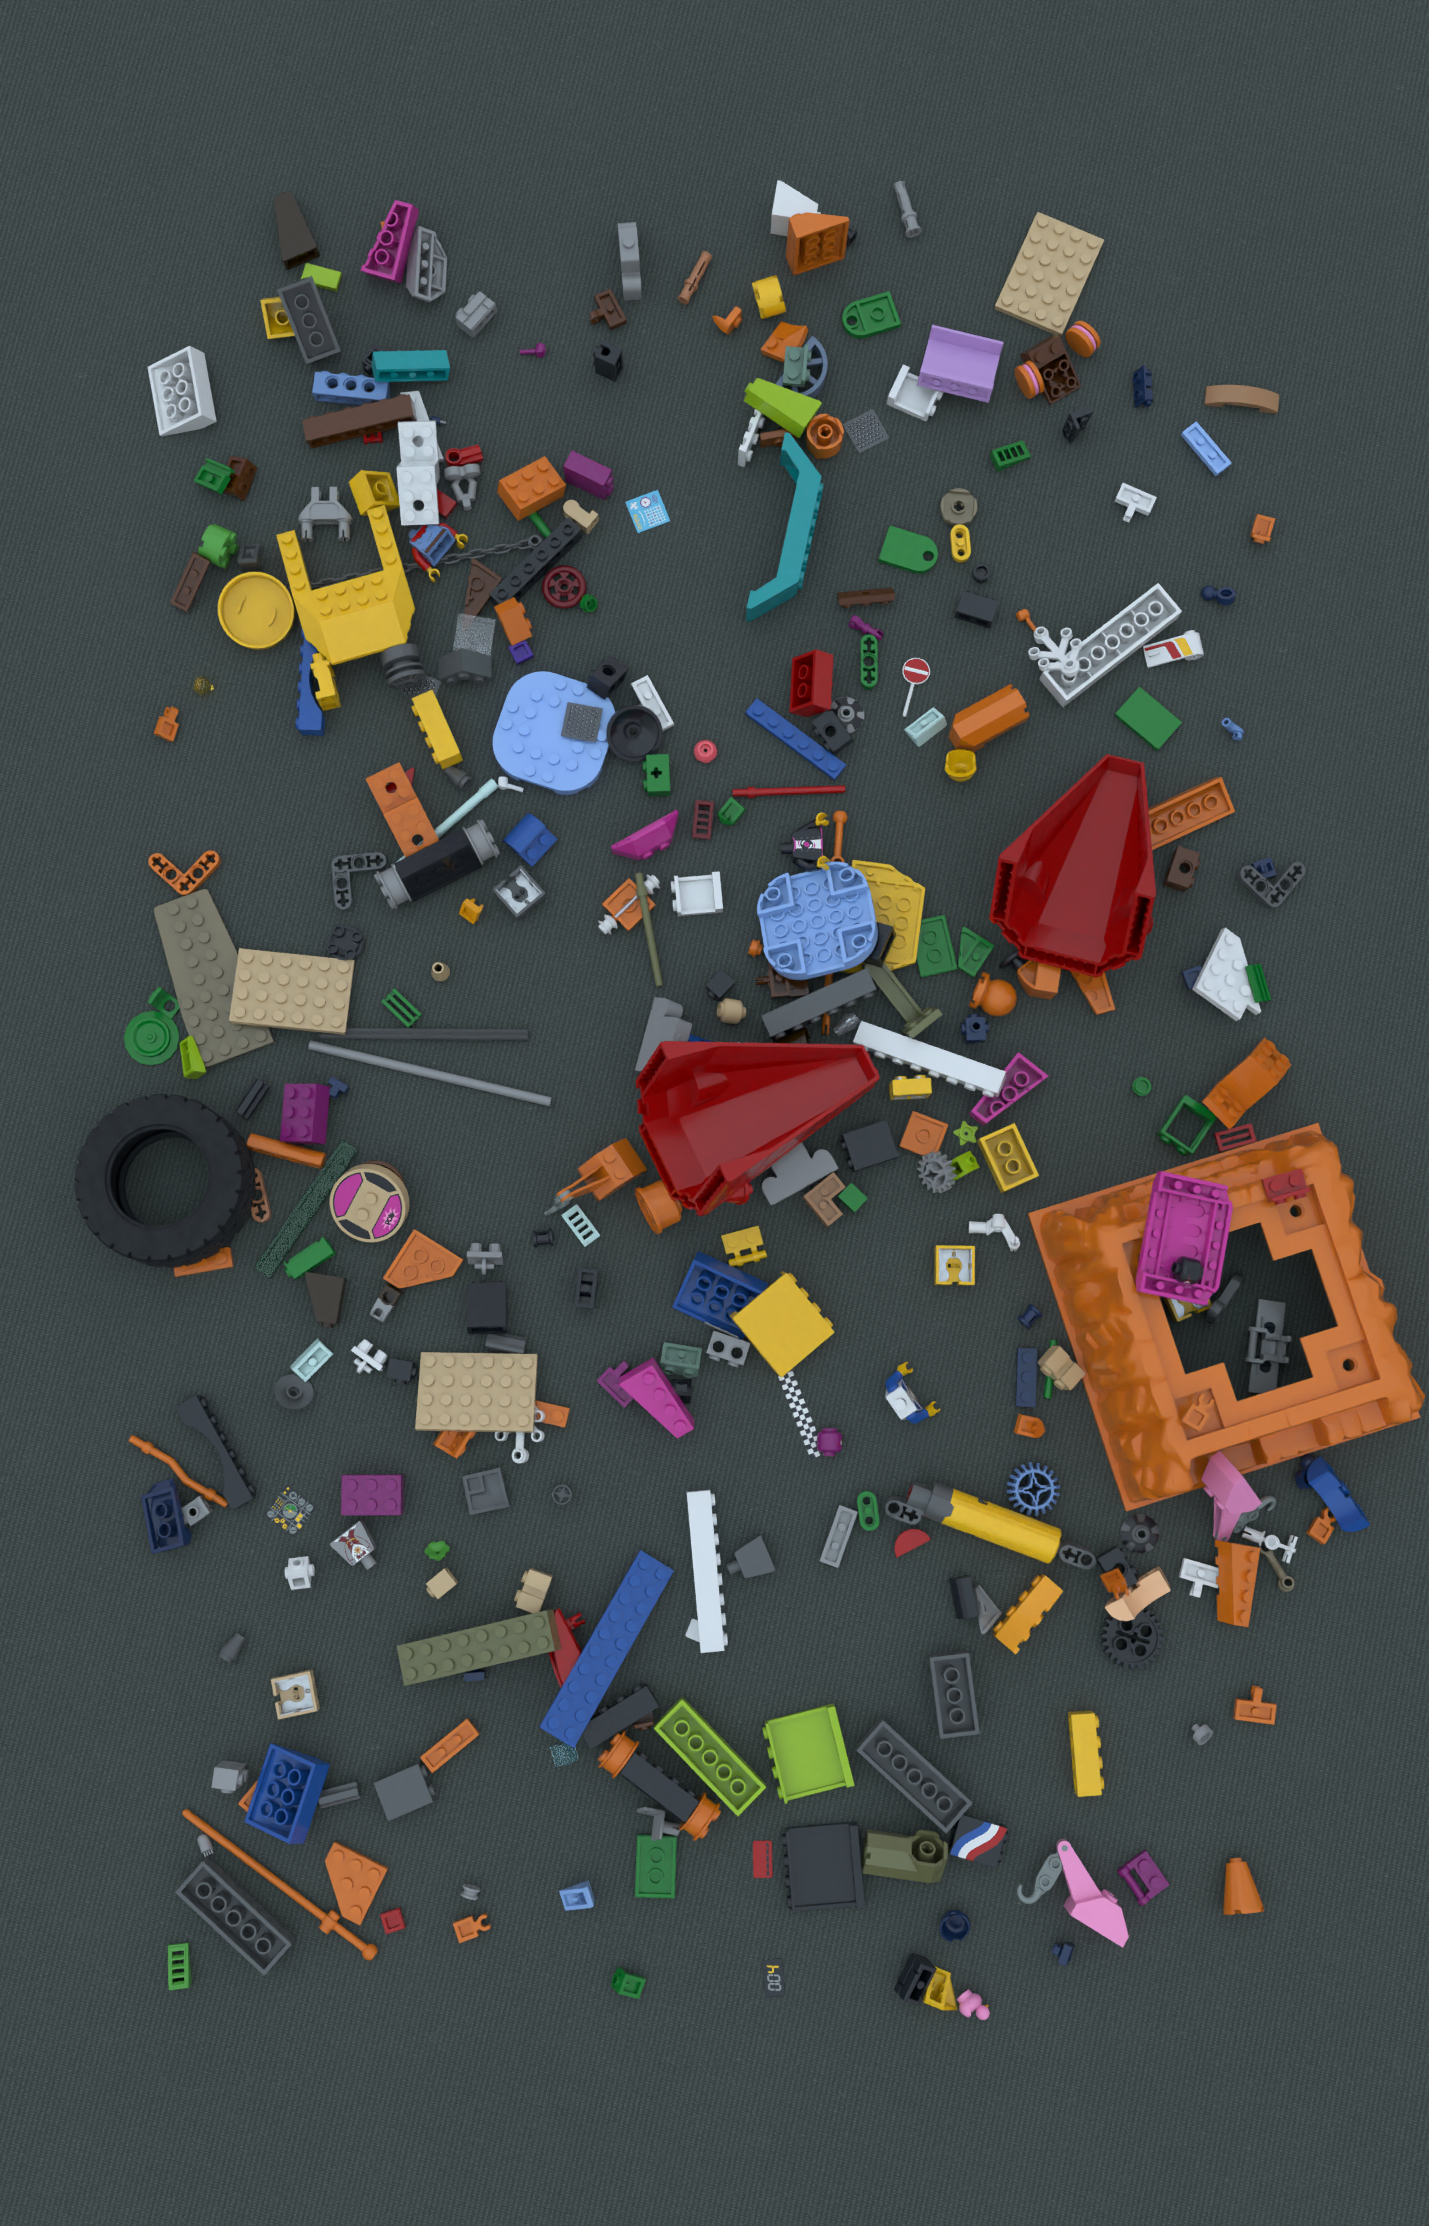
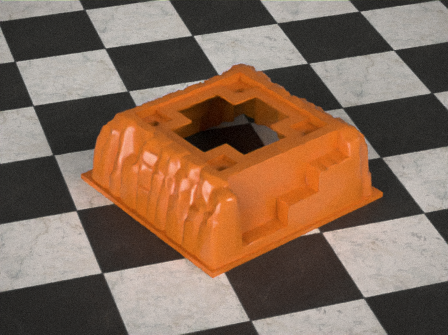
(1131, 1356)

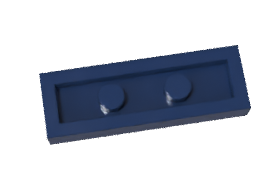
(1026, 1377)

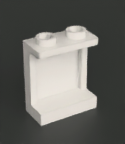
(912, 398)
(697, 895)

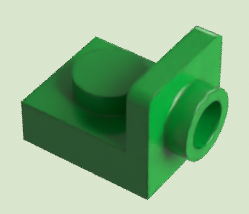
(627, 1983)

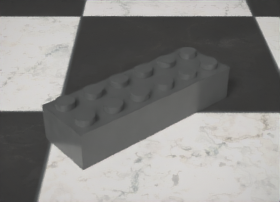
(818, 1003)
(913, 1775)
(235, 1915)

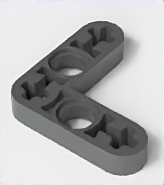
(345, 873)
(1268, 888)
(1220, 1304)

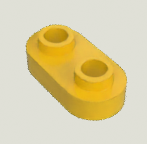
(960, 544)

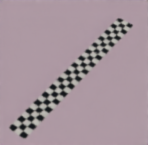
(800, 1413)

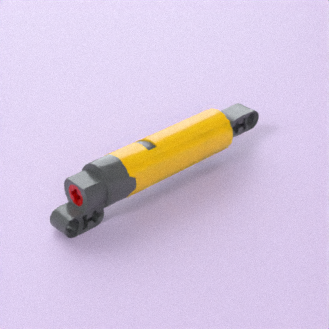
(987, 1522)

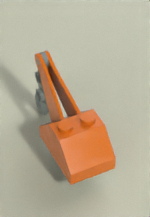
(603, 1174)

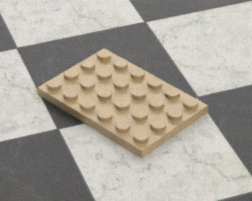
(1049, 274)
(291, 991)
(476, 1392)

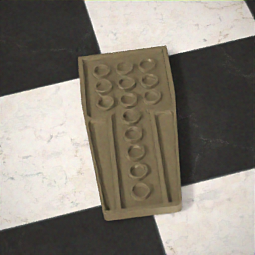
(203, 976)

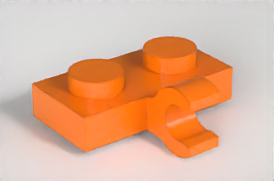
(1254, 1709)

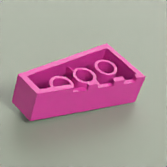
(393, 243)
(1020, 1079)
(655, 1394)

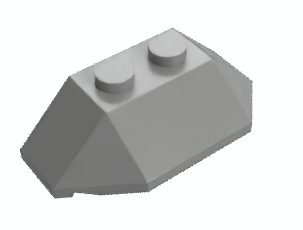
(426, 266)

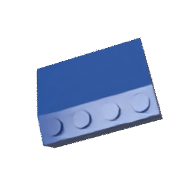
(716, 1291)
(287, 1794)

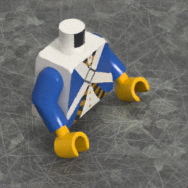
(903, 1399)

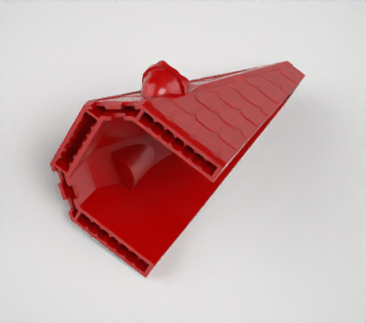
(1082, 875)
(737, 1108)

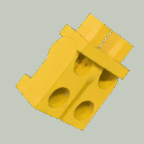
(324, 673)

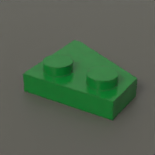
(972, 952)

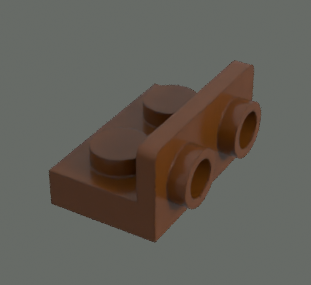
(242, 477)

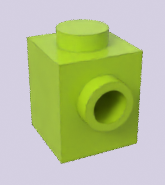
(964, 1164)

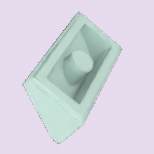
(926, 727)
(311, 1360)

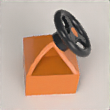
(1035, 978)

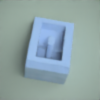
(577, 1896)

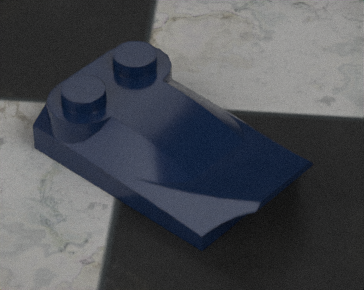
(164, 1518)

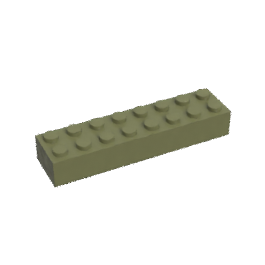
(478, 1647)

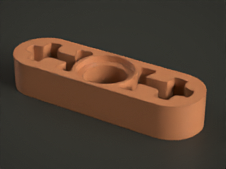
(255, 1210)

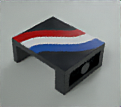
(978, 1840)

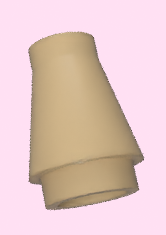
(441, 975)

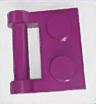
(1149, 1875)

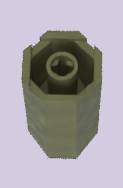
(905, 1856)

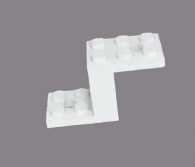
(418, 473)

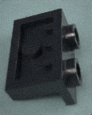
(1076, 422)

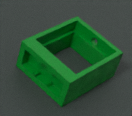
(1198, 1110)

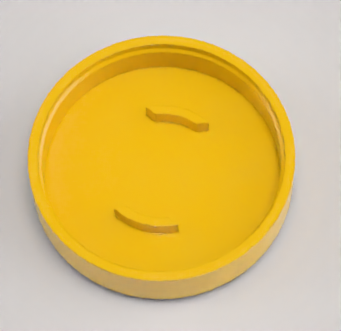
(256, 610)

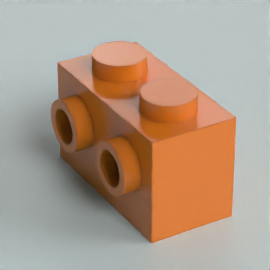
(513, 621)

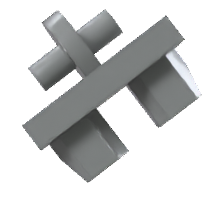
(485, 1260)

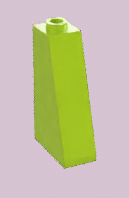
(782, 405)

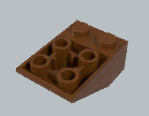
(1054, 368)

